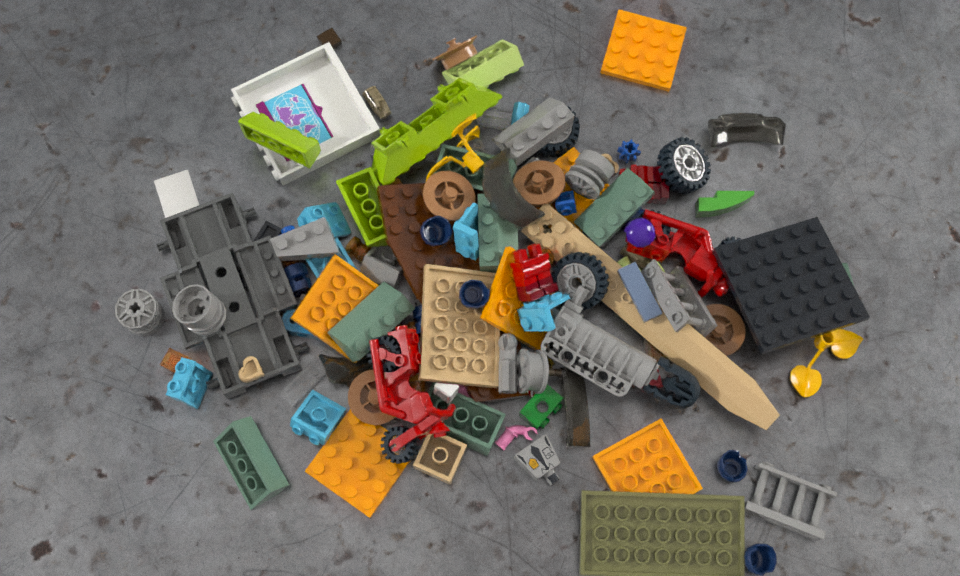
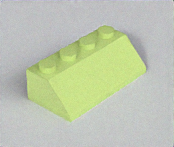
(487, 65)

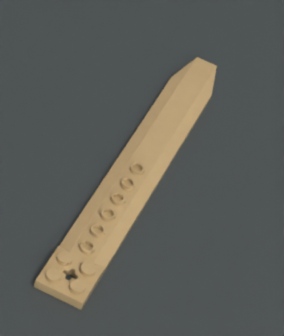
(685, 348)

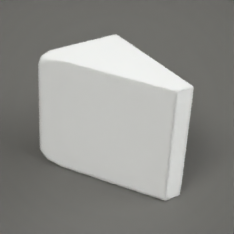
(446, 391)

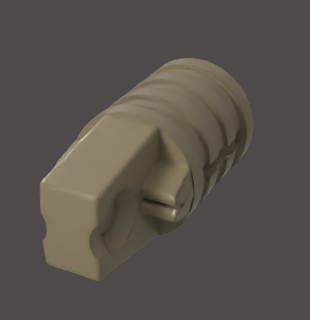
(376, 102)
(641, 261)

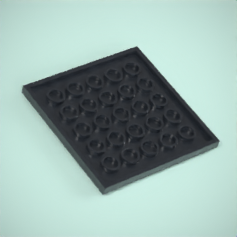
(790, 285)

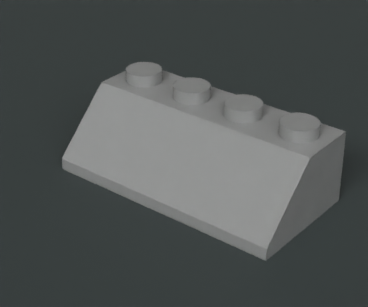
(535, 129)

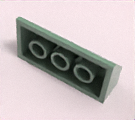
(474, 178)
(614, 207)
(493, 236)
(370, 319)
(471, 421)
(250, 462)

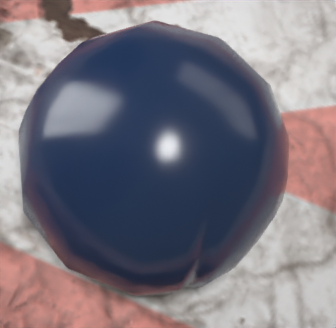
(436, 231)
(474, 294)
(732, 466)
(760, 559)

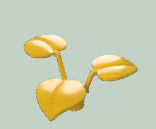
(470, 159)
(843, 345)

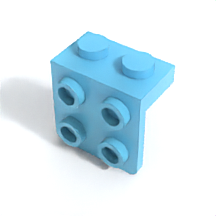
(333, 215)
(466, 233)
(537, 314)

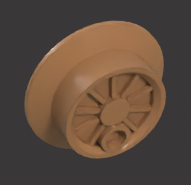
(457, 53)
(540, 182)
(448, 194)
(730, 330)
(364, 400)

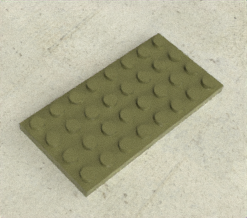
(661, 534)

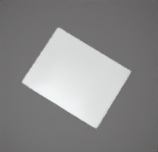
(176, 193)

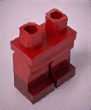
(653, 179)
(532, 273)

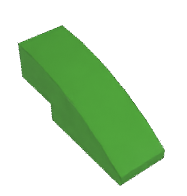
(721, 203)

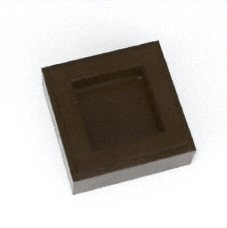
(329, 36)

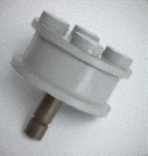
(533, 371)

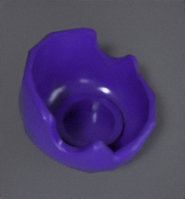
(640, 232)

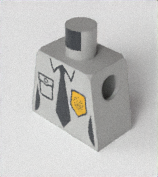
(539, 460)

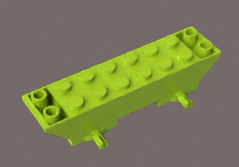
(407, 144)

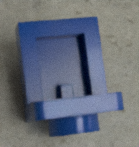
(565, 203)

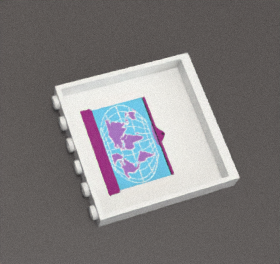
(314, 98)

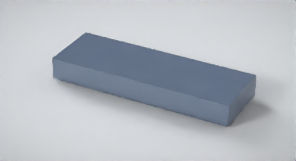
(639, 292)

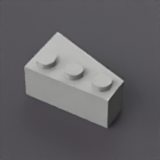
(306, 242)

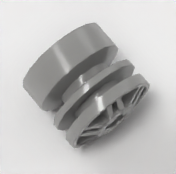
(589, 174)
(199, 310)
(144, 321)

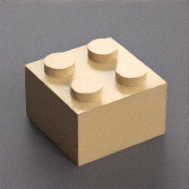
(440, 457)

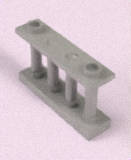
(678, 298)
(774, 514)

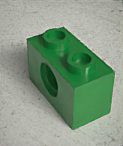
(533, 415)

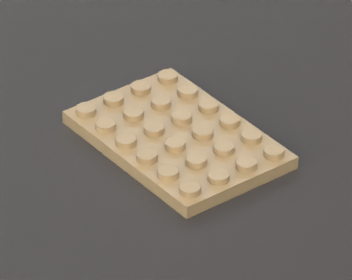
(454, 339)

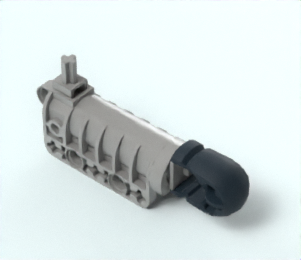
(613, 357)

